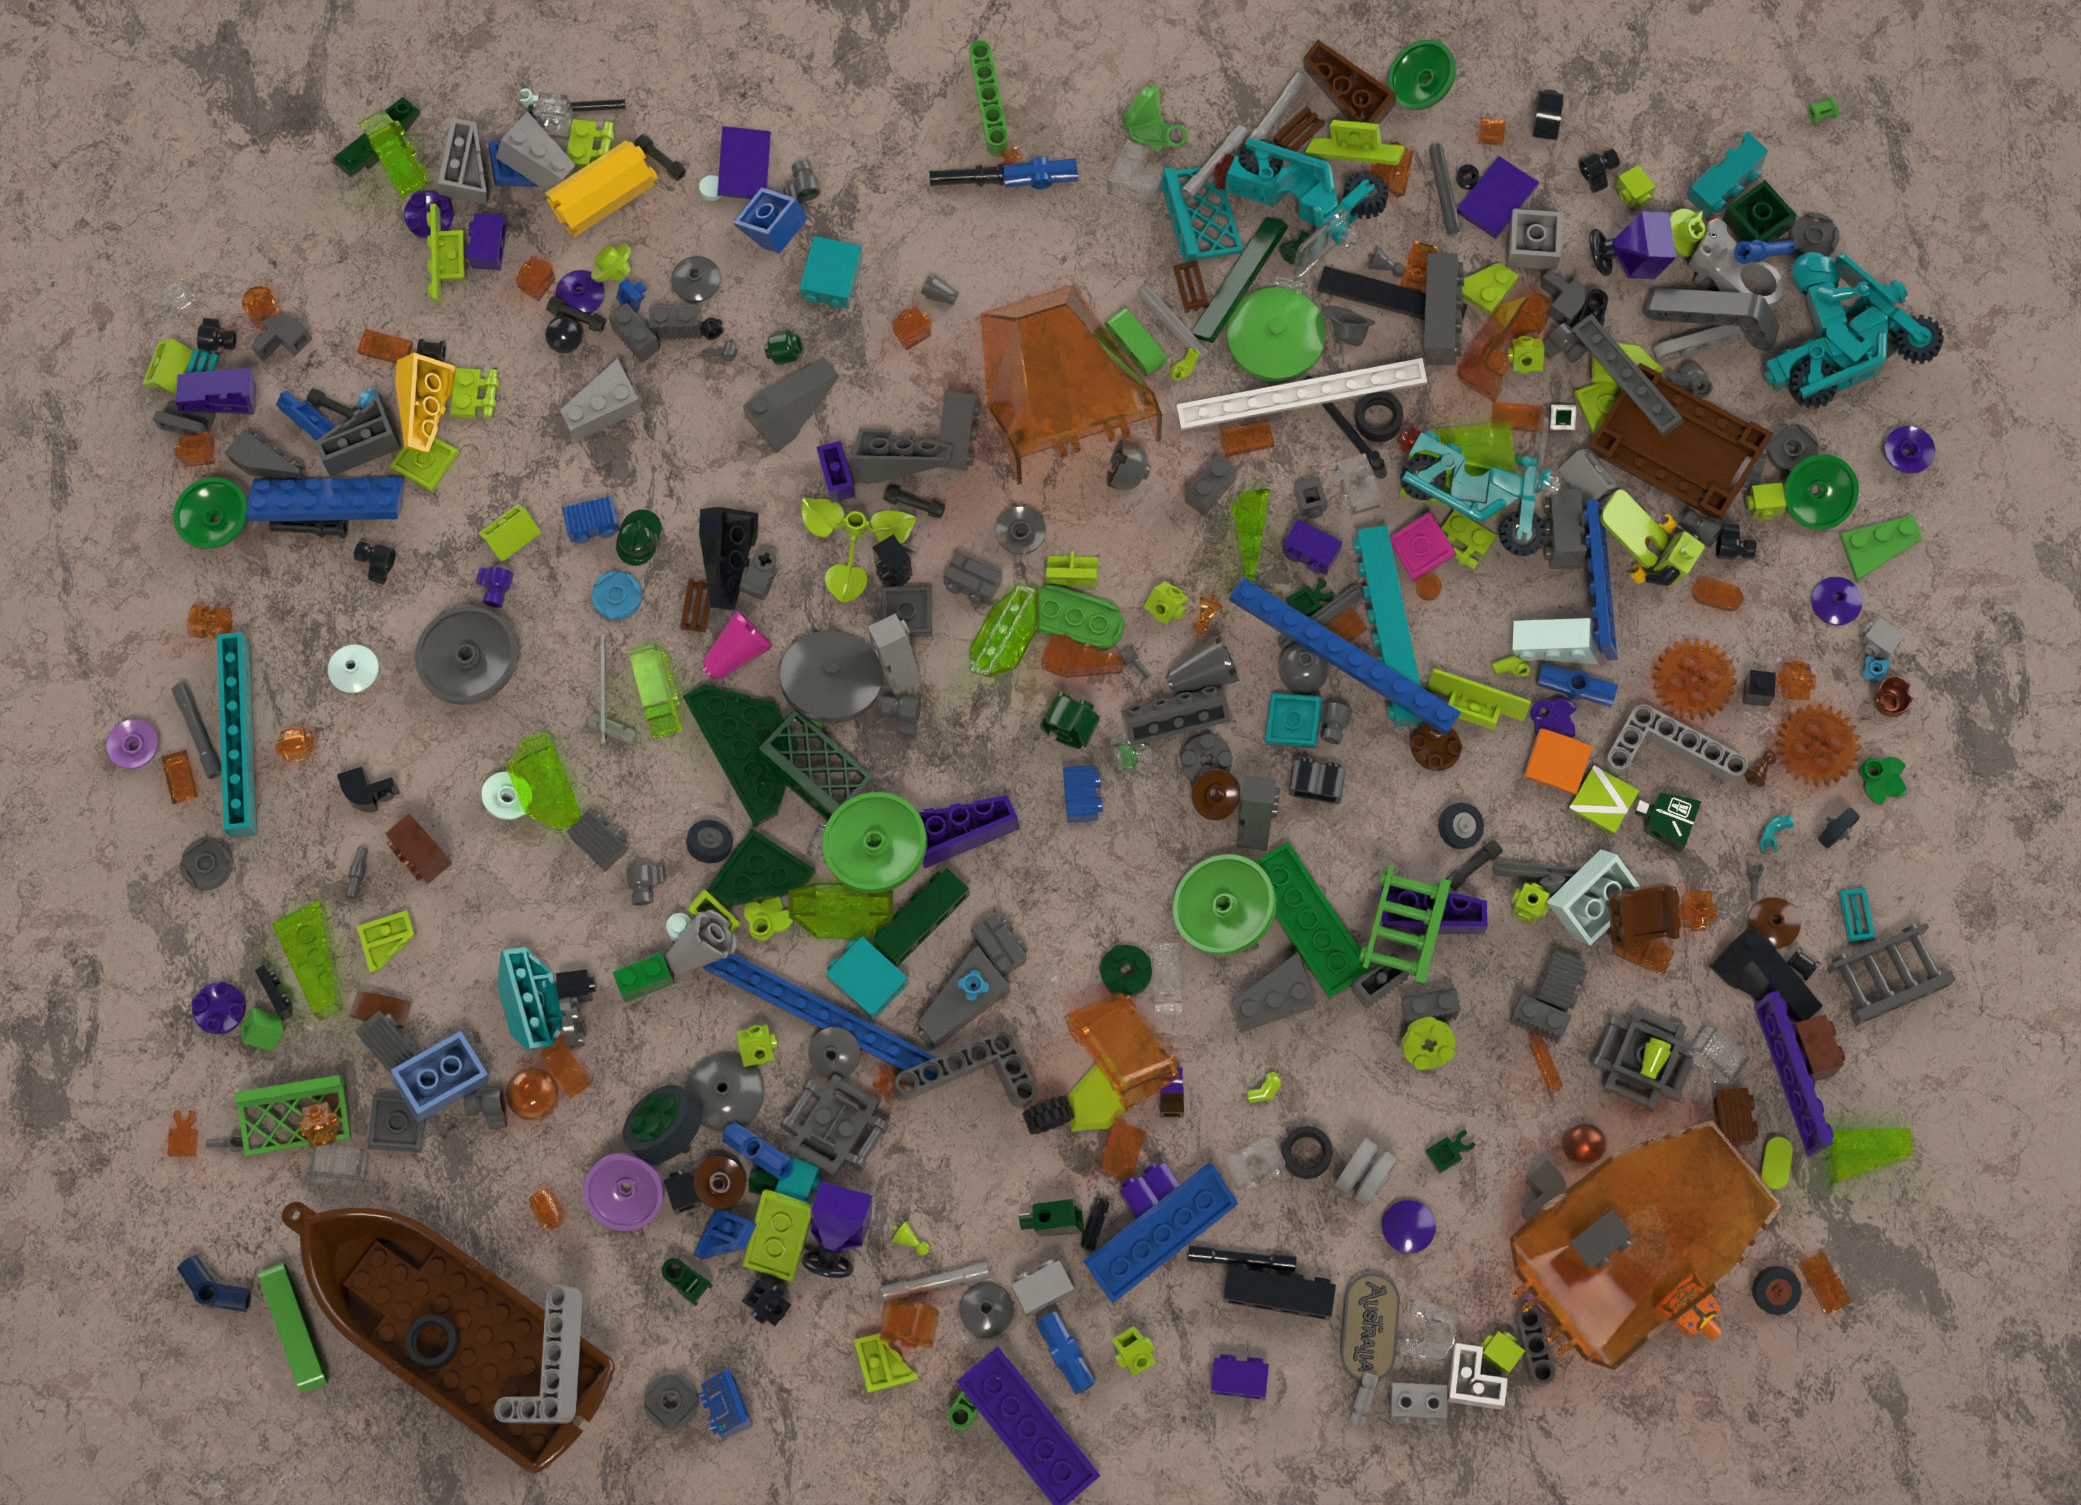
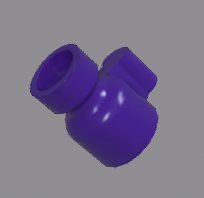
(497, 581)

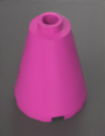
(735, 647)

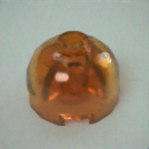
(532, 1094)

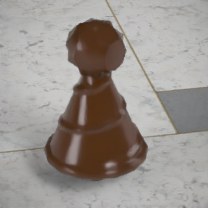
(1758, 772)

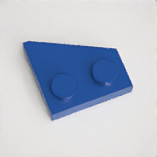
(503, 174)
(724, 1235)

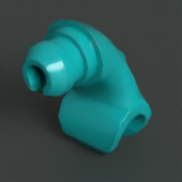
(1775, 825)

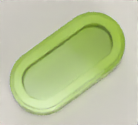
(1776, 1163)

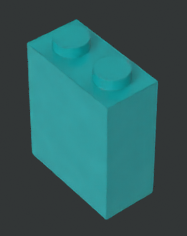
(831, 272)
(866, 977)

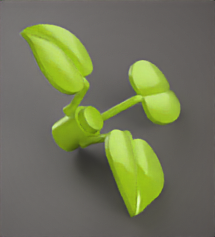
(822, 517)

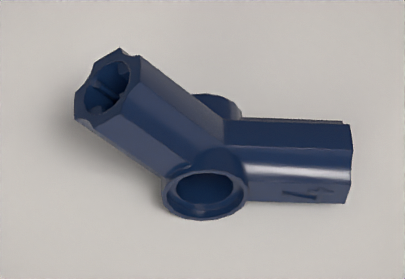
(224, 1296)

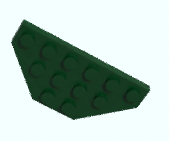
(734, 731)

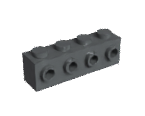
(1175, 715)

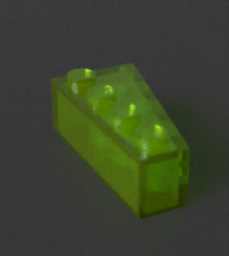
(309, 951)

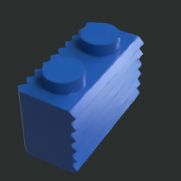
(590, 520)
(1080, 793)

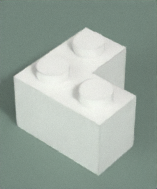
(1468, 1385)

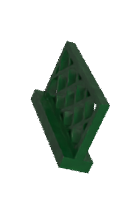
(796, 779)

